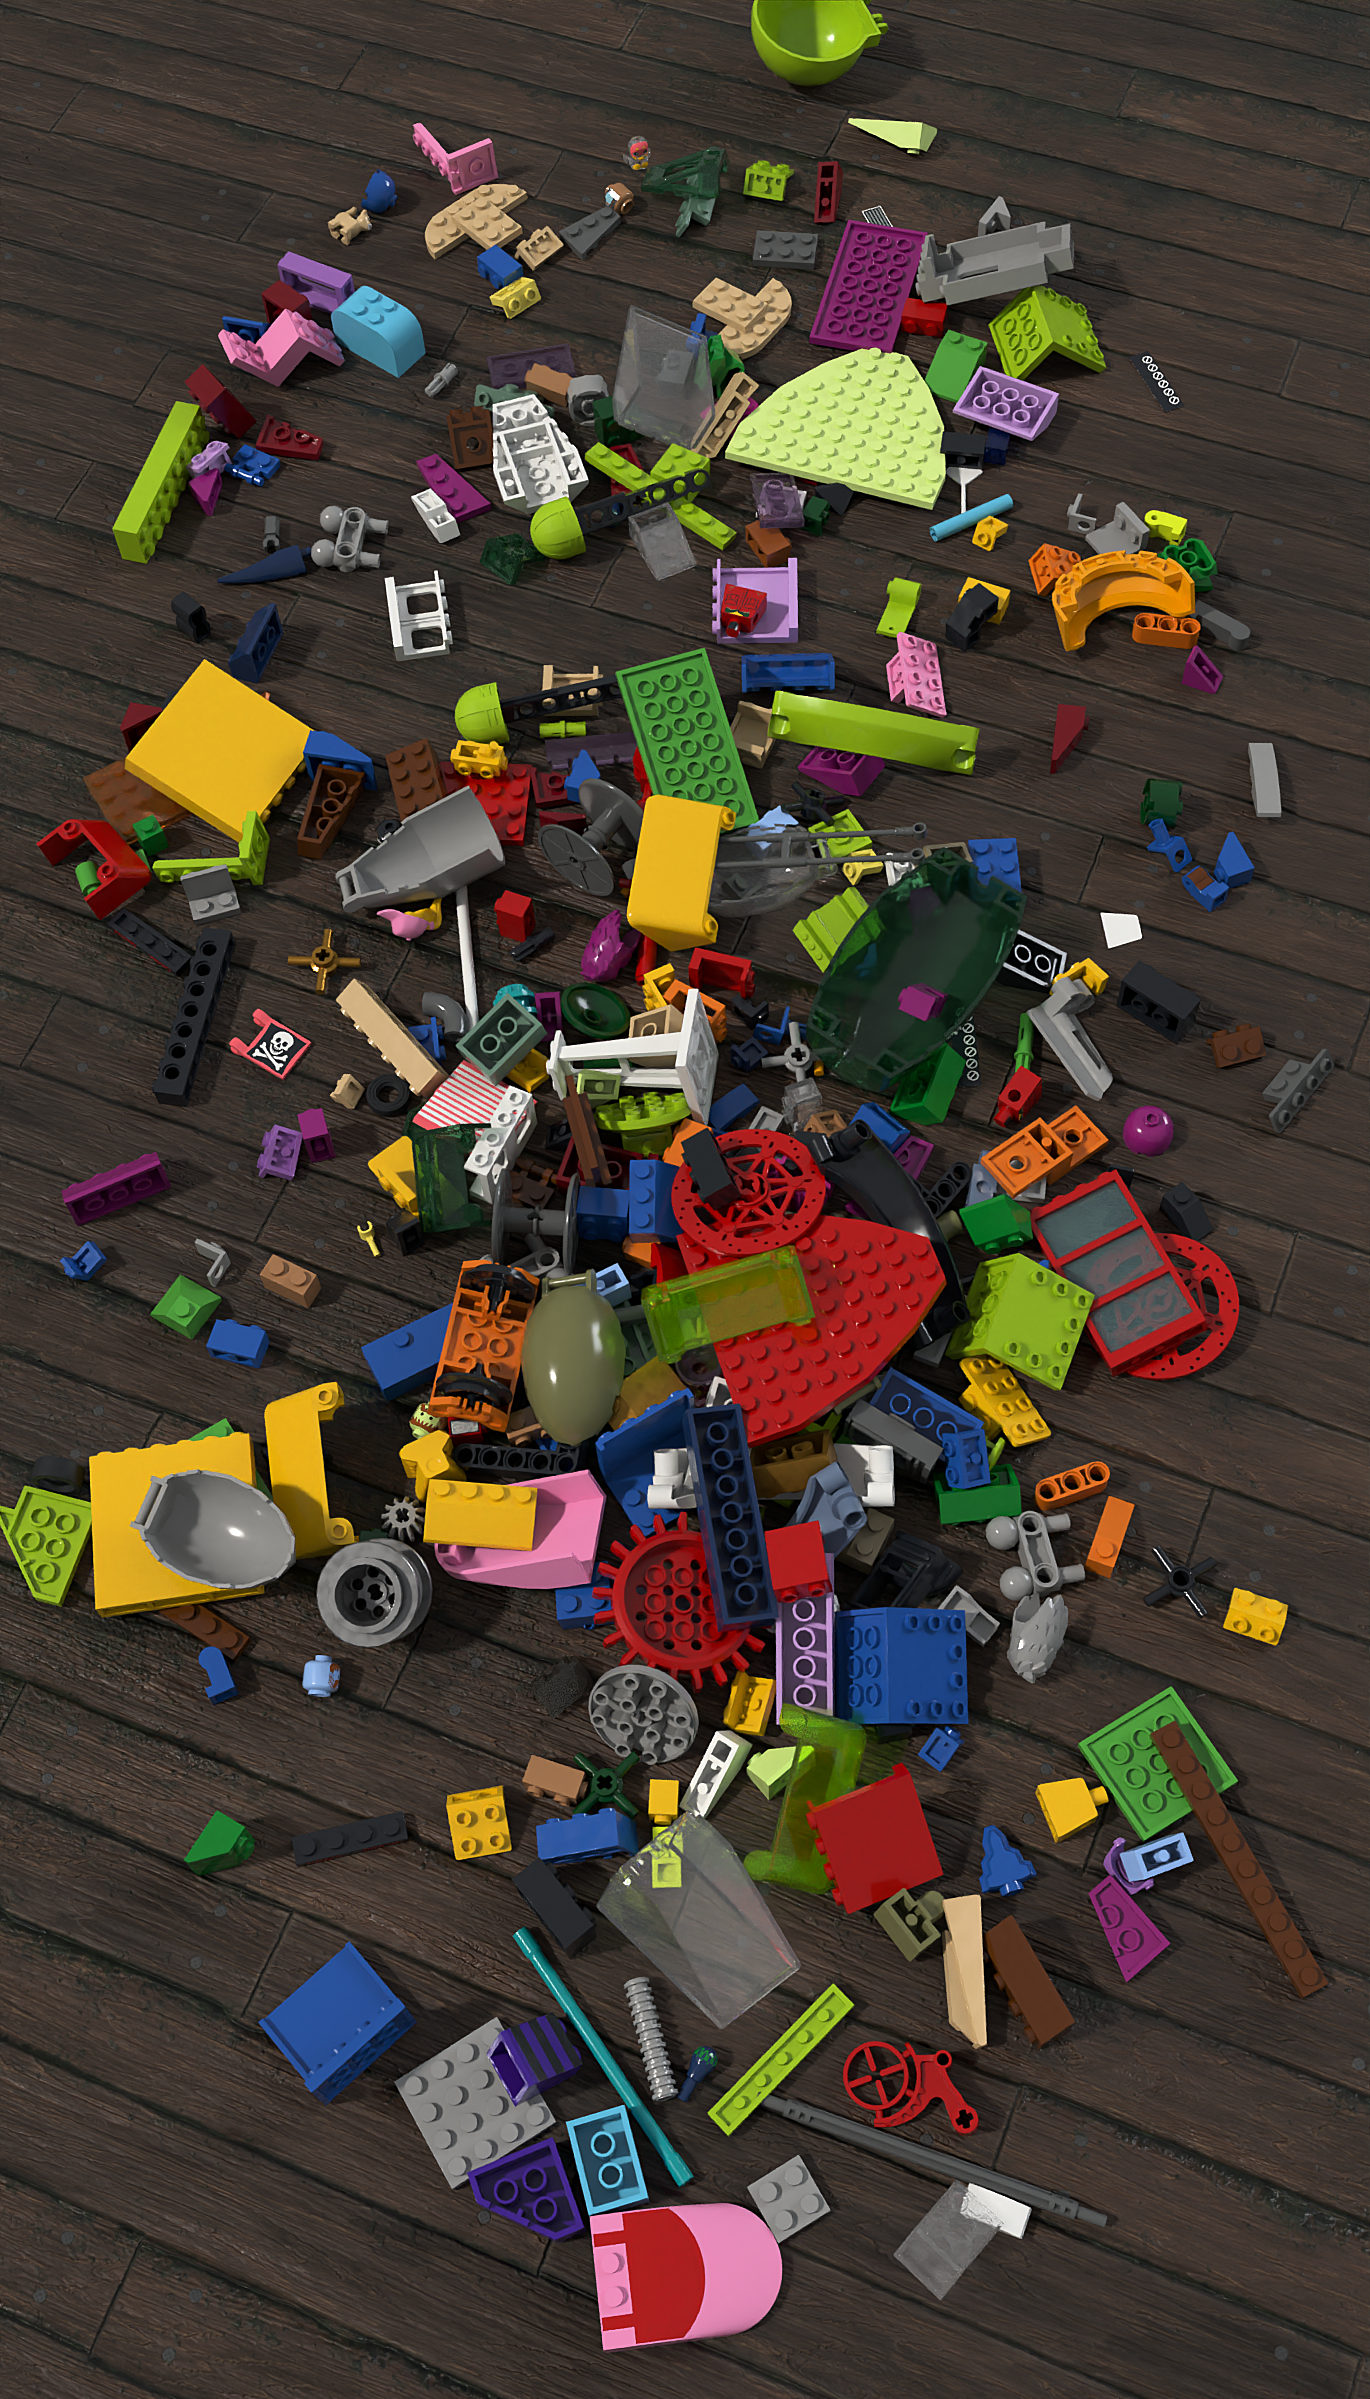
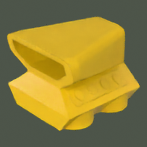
(430, 1459)

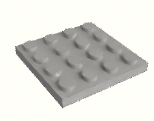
(467, 2108)

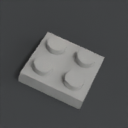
(788, 2199)

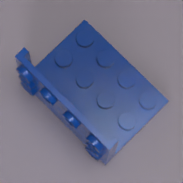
(628, 1458)
(901, 1666)
(337, 2023)

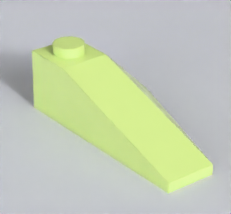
(907, 135)

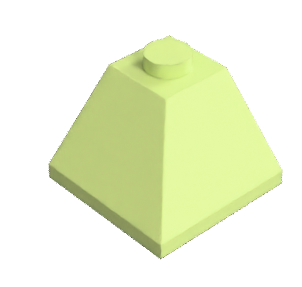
(771, 1770)

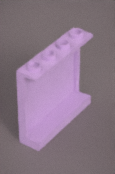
(780, 619)

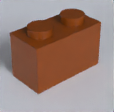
(768, 544)

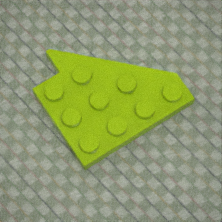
(47, 1540)

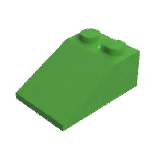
(955, 365)

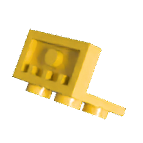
(656, 985)
(478, 1822)

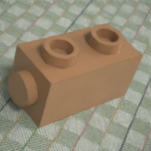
(548, 383)
(555, 1780)

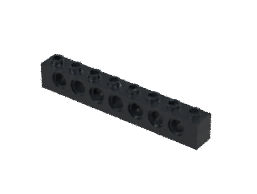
(178, 1090)

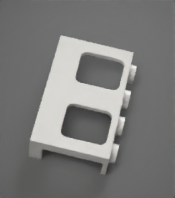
(404, 624)
(502, 1141)

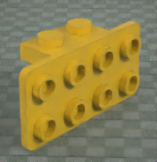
(396, 1173)
(1000, 1402)

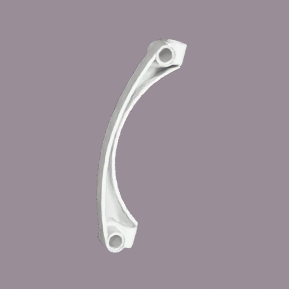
(866, 1466)

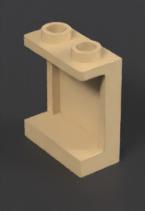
(553, 680)
(751, 732)

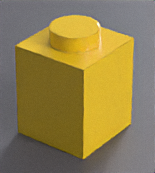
(663, 1801)

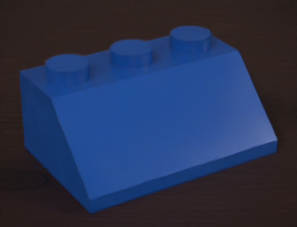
(651, 1202)

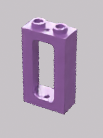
(294, 267)

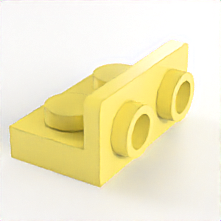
(516, 296)

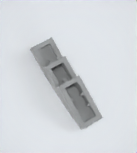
(1264, 780)

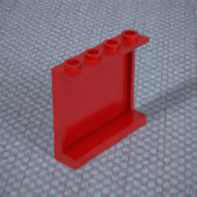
(874, 1841)

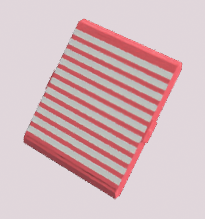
(464, 1100)

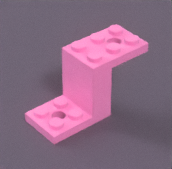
(281, 347)

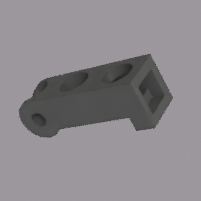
(1221, 626)

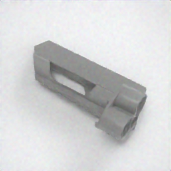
(1067, 1038)

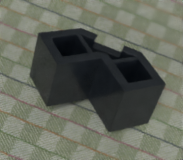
(970, 614)

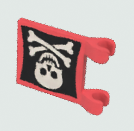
(274, 1048)

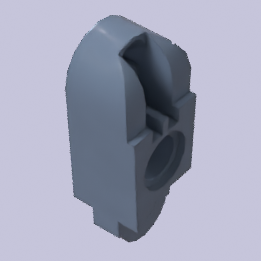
(981, 1184)

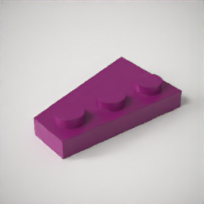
(1127, 1928)

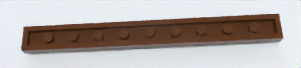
(1238, 1860)

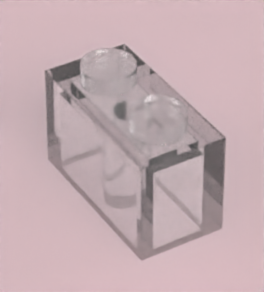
(801, 1102)

